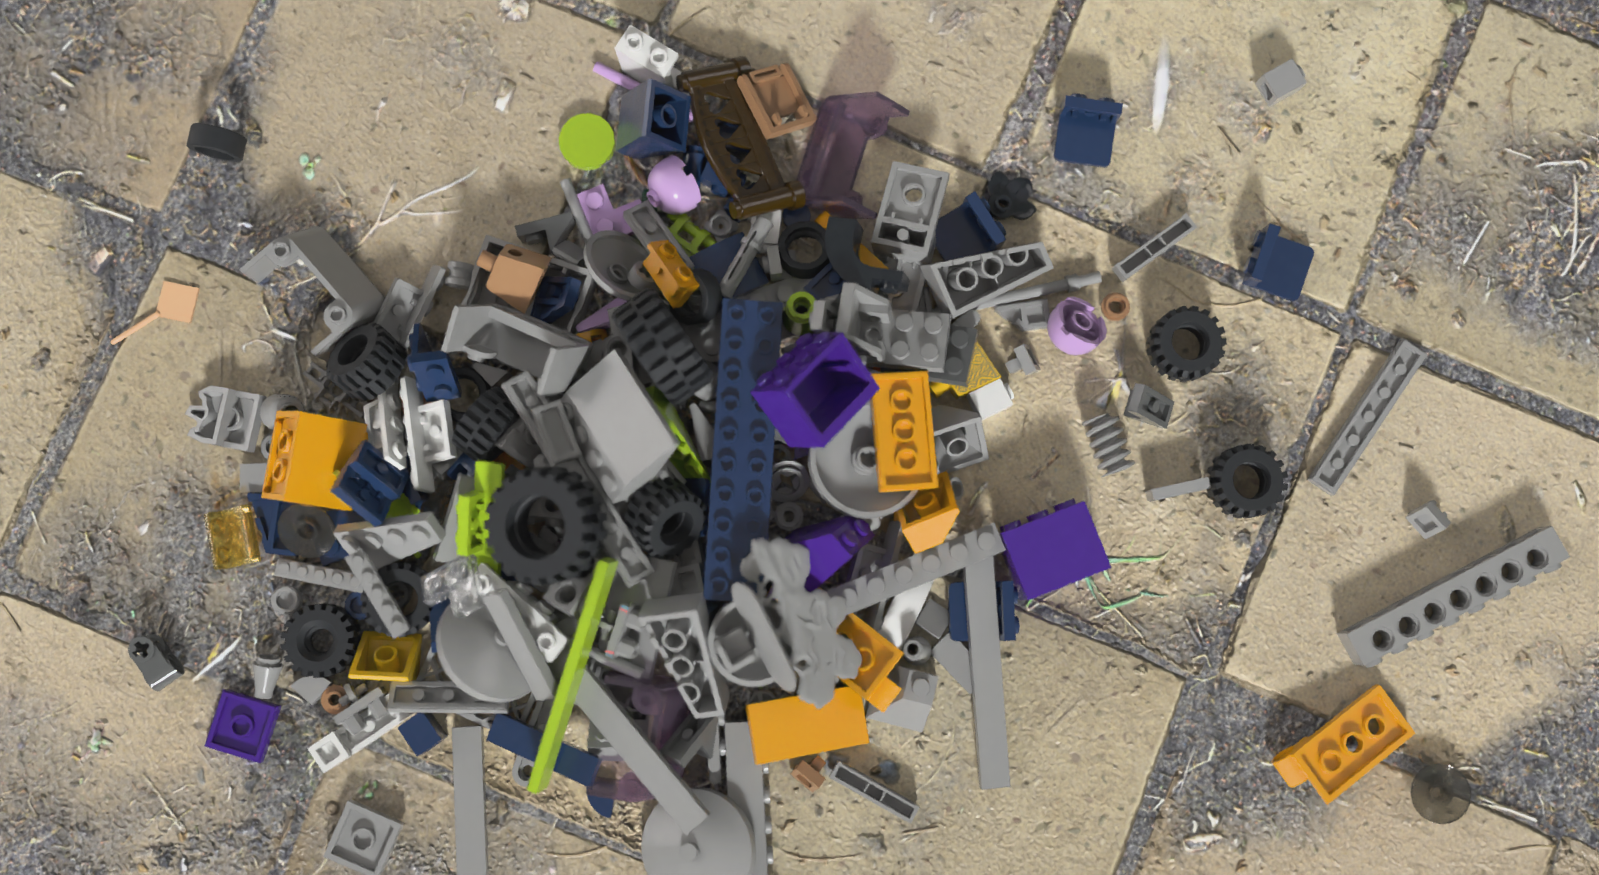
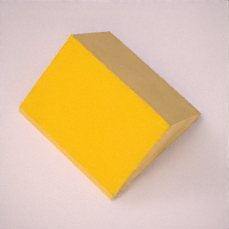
(387, 658)

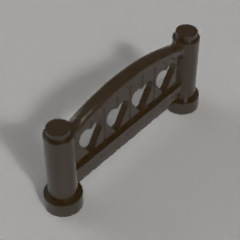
(769, 191)

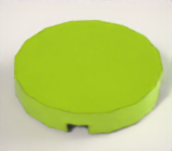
(587, 141)

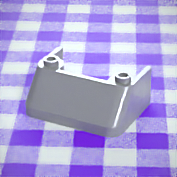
(355, 295)
(519, 341)

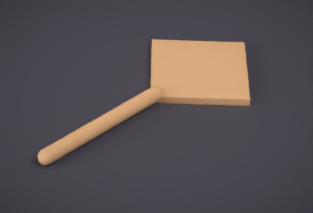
(175, 303)

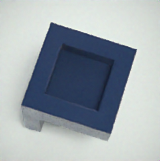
(422, 732)

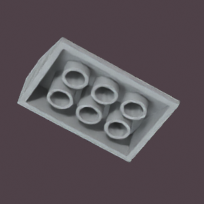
(618, 427)

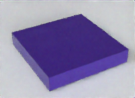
(243, 725)

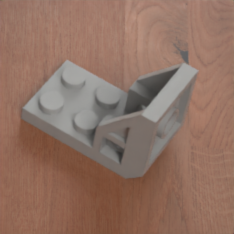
(892, 336)

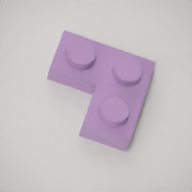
(601, 213)

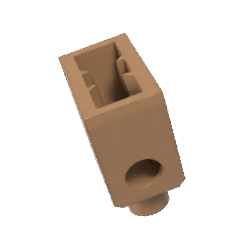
(514, 274)

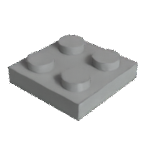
(363, 839)

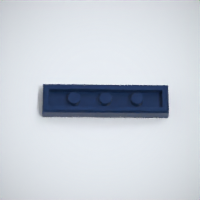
(525, 741)

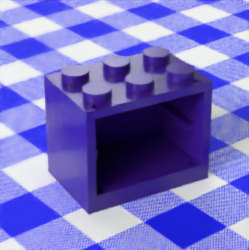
(815, 389)
(1052, 549)

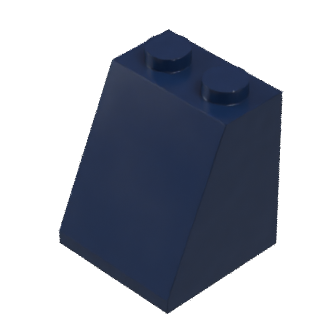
(653, 121)

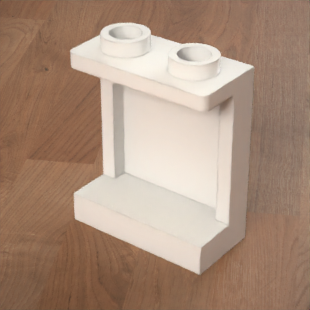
(646, 58)

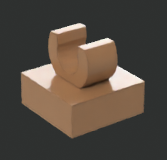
(809, 773)

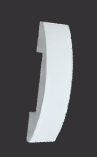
(903, 614)
(341, 744)

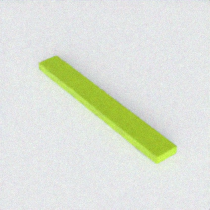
(572, 674)

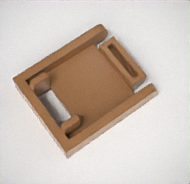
(775, 98)

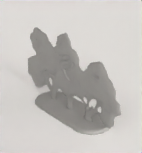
(806, 624)

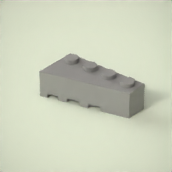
(977, 278)

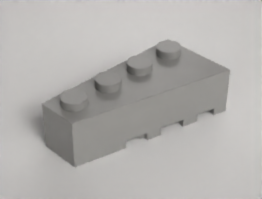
(680, 632)

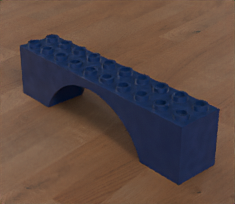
(741, 443)

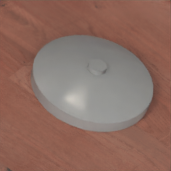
(847, 472)
(479, 657)
(716, 846)

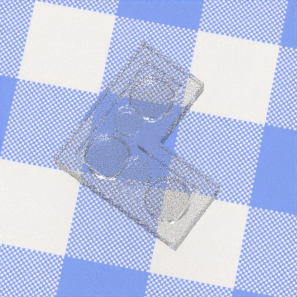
(456, 580)

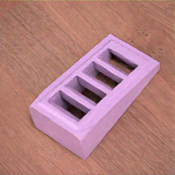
(599, 319)

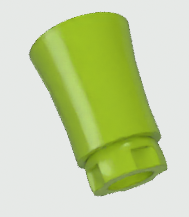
(798, 323)

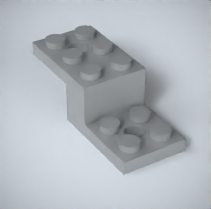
(906, 229)

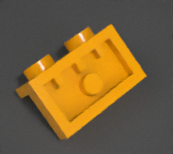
(670, 272)

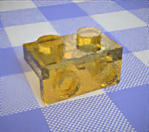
(232, 537)

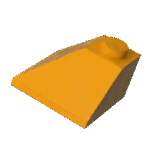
(929, 515)

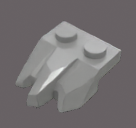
(227, 418)

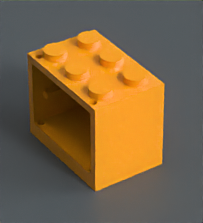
(305, 455)

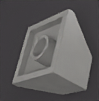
(958, 438)
(912, 703)

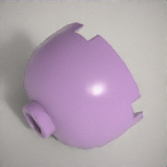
(671, 188)
(1075, 327)

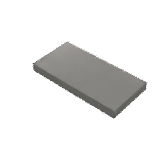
(652, 587)

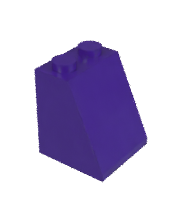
(830, 545)

